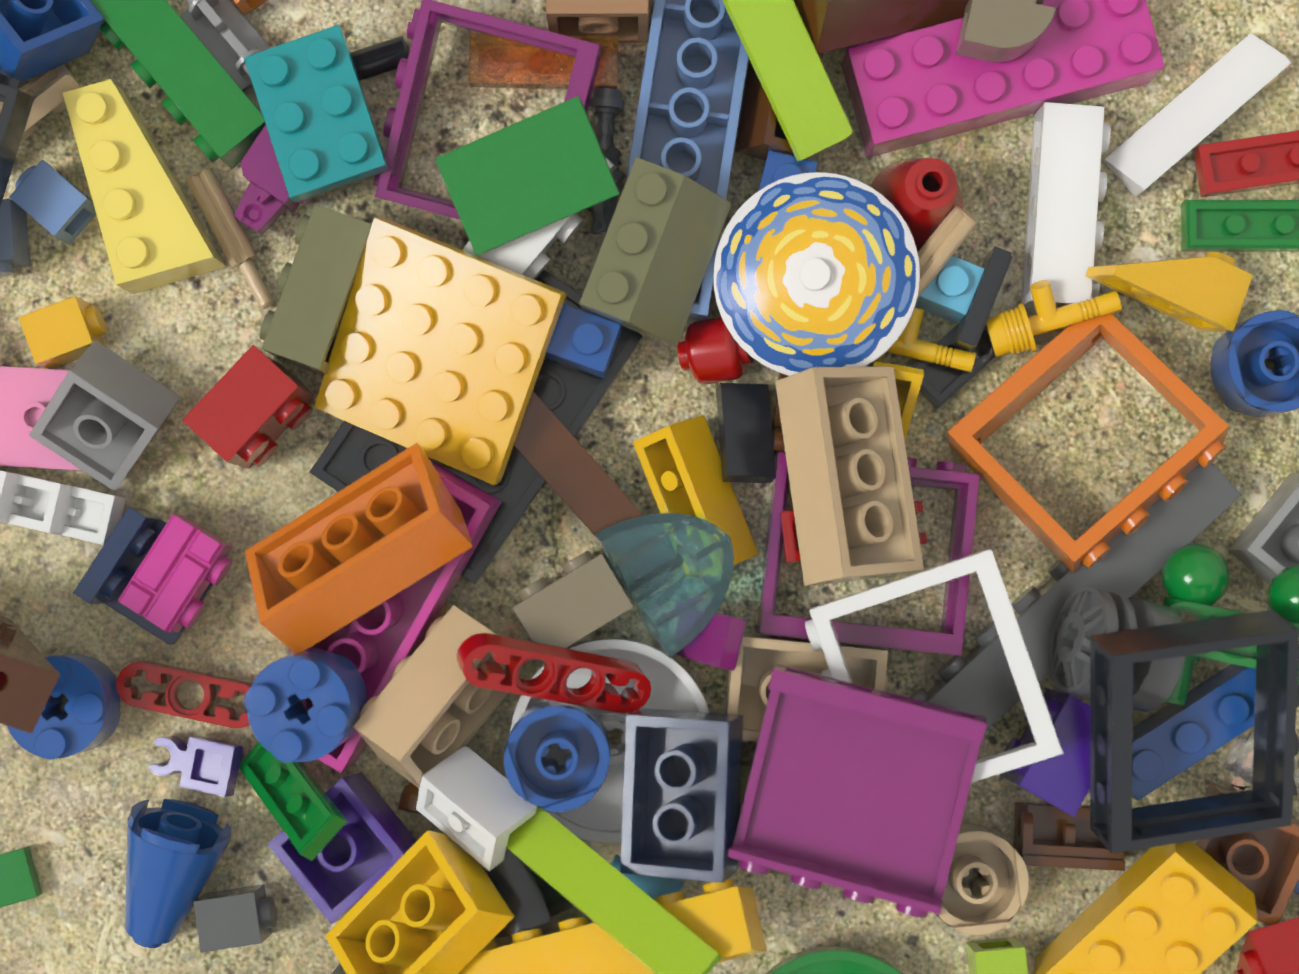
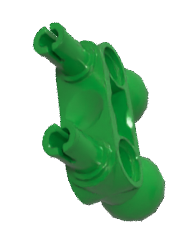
(1196, 580)

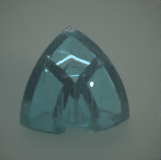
(673, 571)

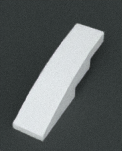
(58, 507)

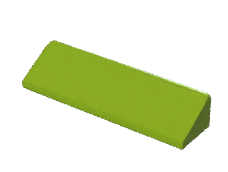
(790, 74)

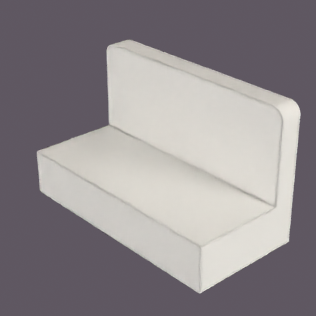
(473, 805)

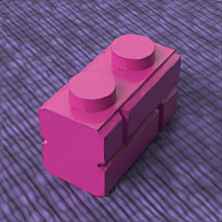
(177, 574)

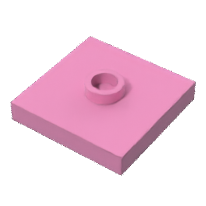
(22, 402)

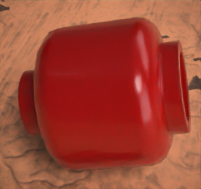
(712, 352)

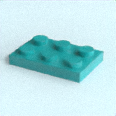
(316, 113)

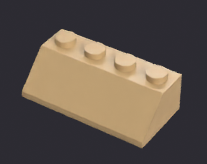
(848, 474)

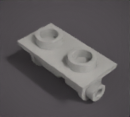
(225, 36)

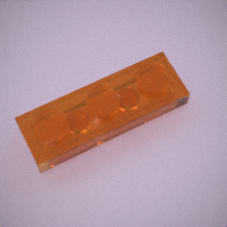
(515, 65)

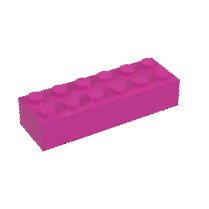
(920, 91)
(399, 625)

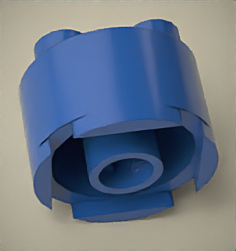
(1240, 367)
(90, 710)
(279, 714)
(542, 779)

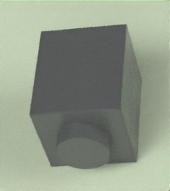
(234, 918)

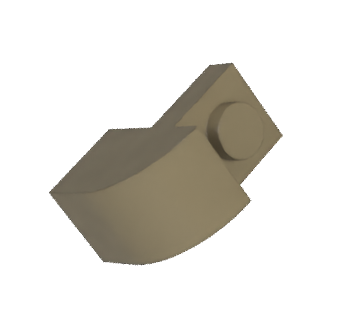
(1002, 28)

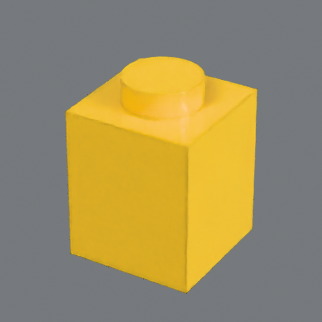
(62, 331)

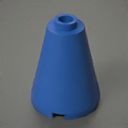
(168, 866)

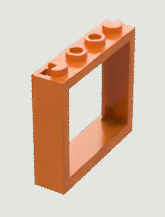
(1032, 378)

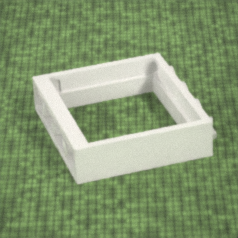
(823, 636)

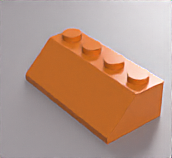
(355, 550)

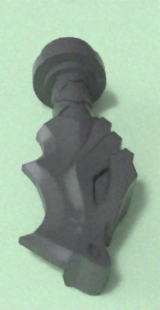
(606, 105)

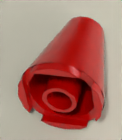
(921, 192)

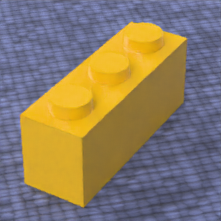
(688, 480)

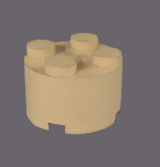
(995, 894)

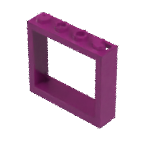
(414, 73)
(950, 640)

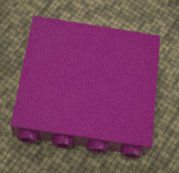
(857, 790)

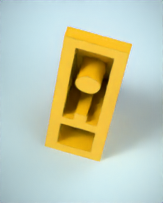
(1193, 290)

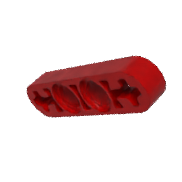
(553, 679)

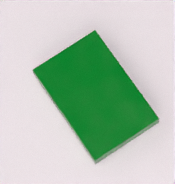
(527, 176)

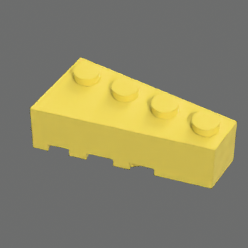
(136, 197)

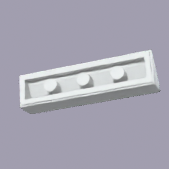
(1195, 113)

